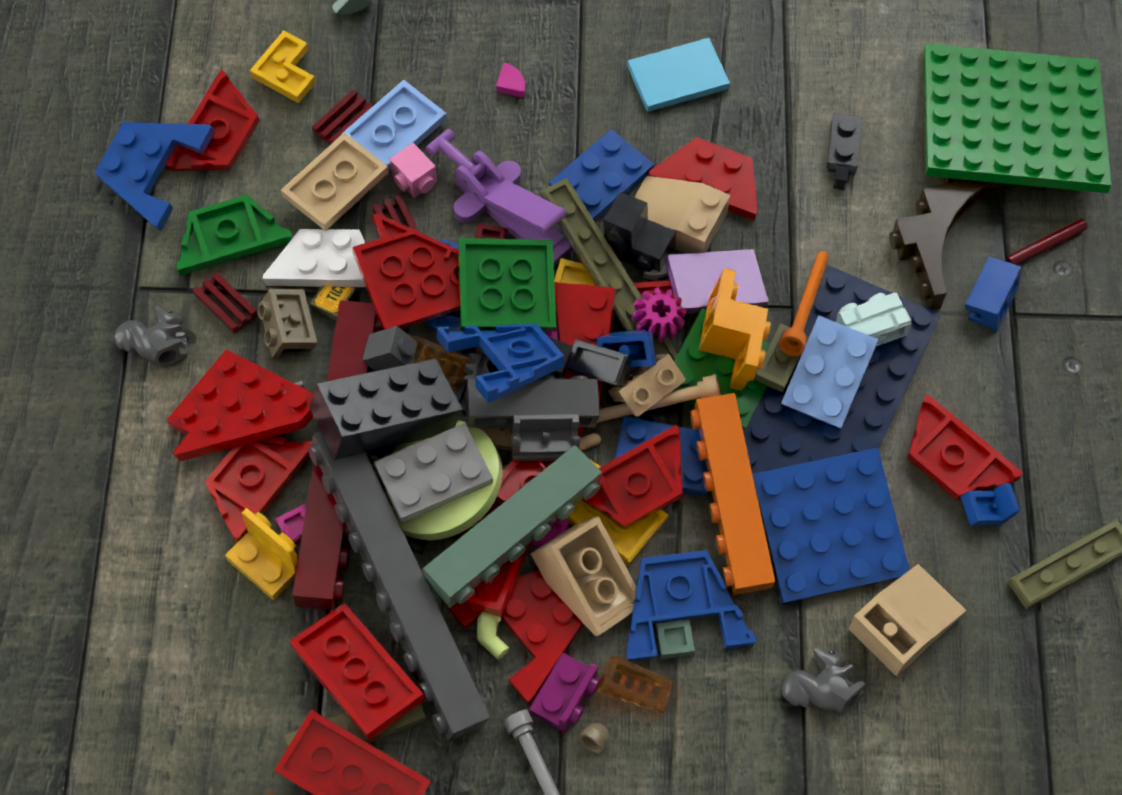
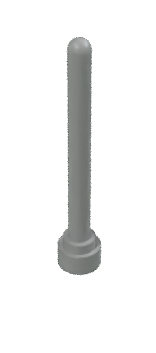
(520, 727)

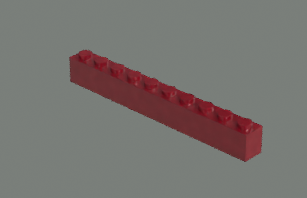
(323, 535)

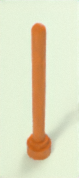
(794, 339)

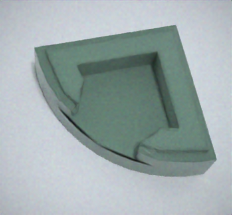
(346, 7)

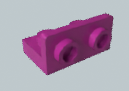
(564, 692)

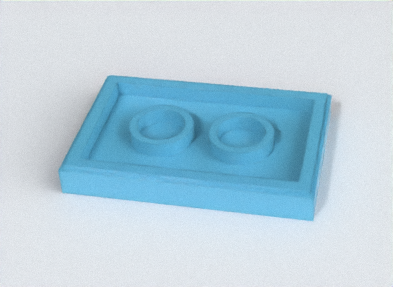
(678, 74)

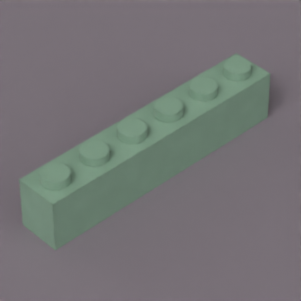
(512, 526)

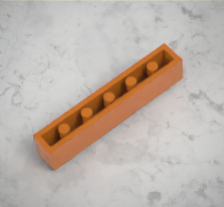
(733, 494)

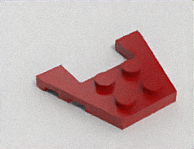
(539, 623)

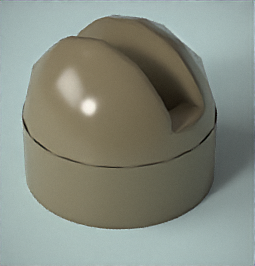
(595, 737)

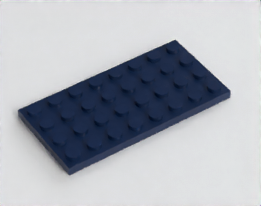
(786, 437)

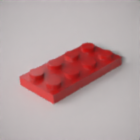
(357, 671)
(336, 762)

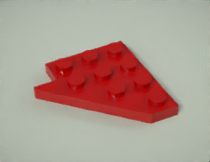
(408, 274)
(237, 406)

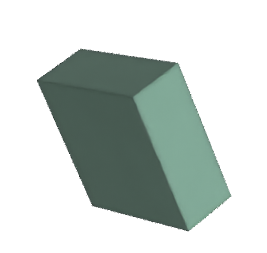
(675, 639)

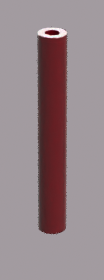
(1047, 242)

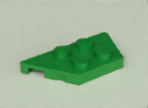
(228, 233)

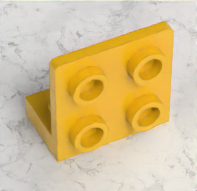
(264, 555)

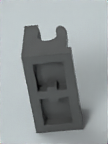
(543, 436)

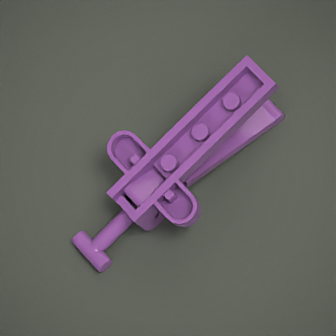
(497, 193)

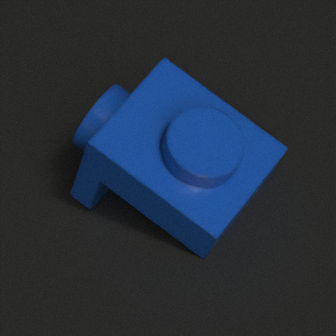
(990, 507)

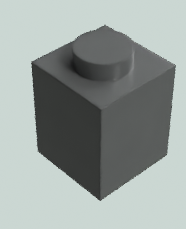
(389, 349)

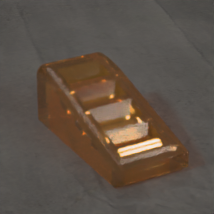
(438, 352)
(631, 695)

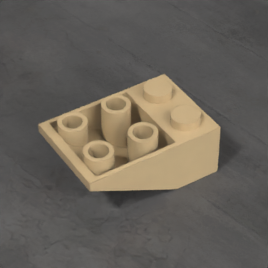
(905, 619)

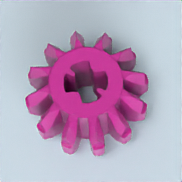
(668, 308)

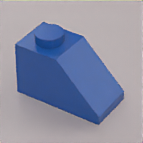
(633, 343)

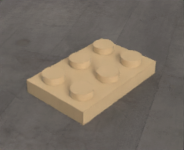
(334, 181)

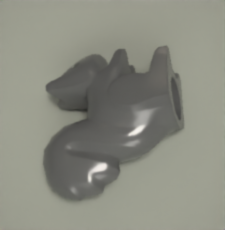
(157, 343)
(829, 689)

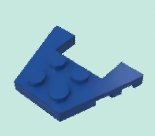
(139, 157)
(517, 351)
(681, 589)

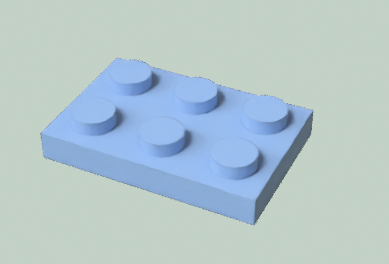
(396, 122)
(829, 372)

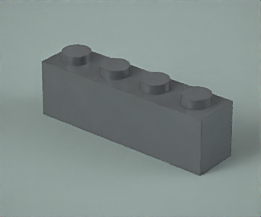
(539, 397)

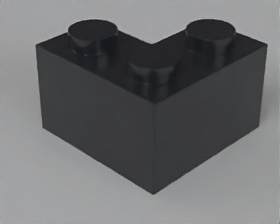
(636, 237)

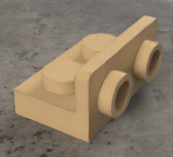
(648, 385)

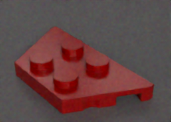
(233, 126)
(715, 167)
(955, 454)
(253, 478)
(641, 480)

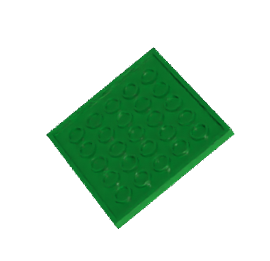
(1015, 118)

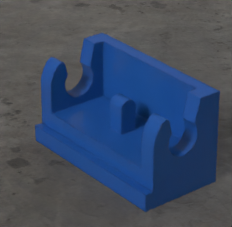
(993, 292)

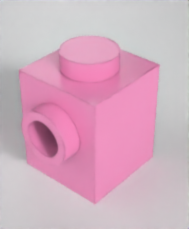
(413, 171)

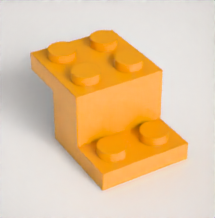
(734, 330)

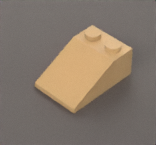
(687, 208)
(588, 575)

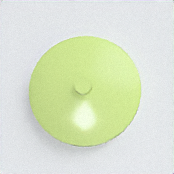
(462, 512)

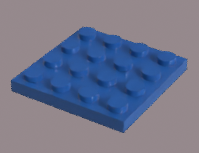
(830, 525)

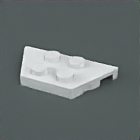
(317, 259)

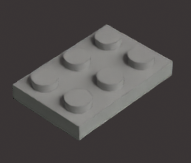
(433, 472)

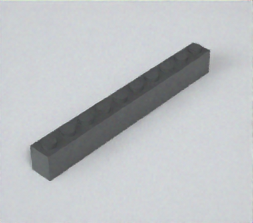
(402, 591)

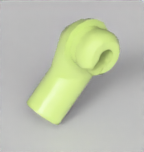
(487, 637)

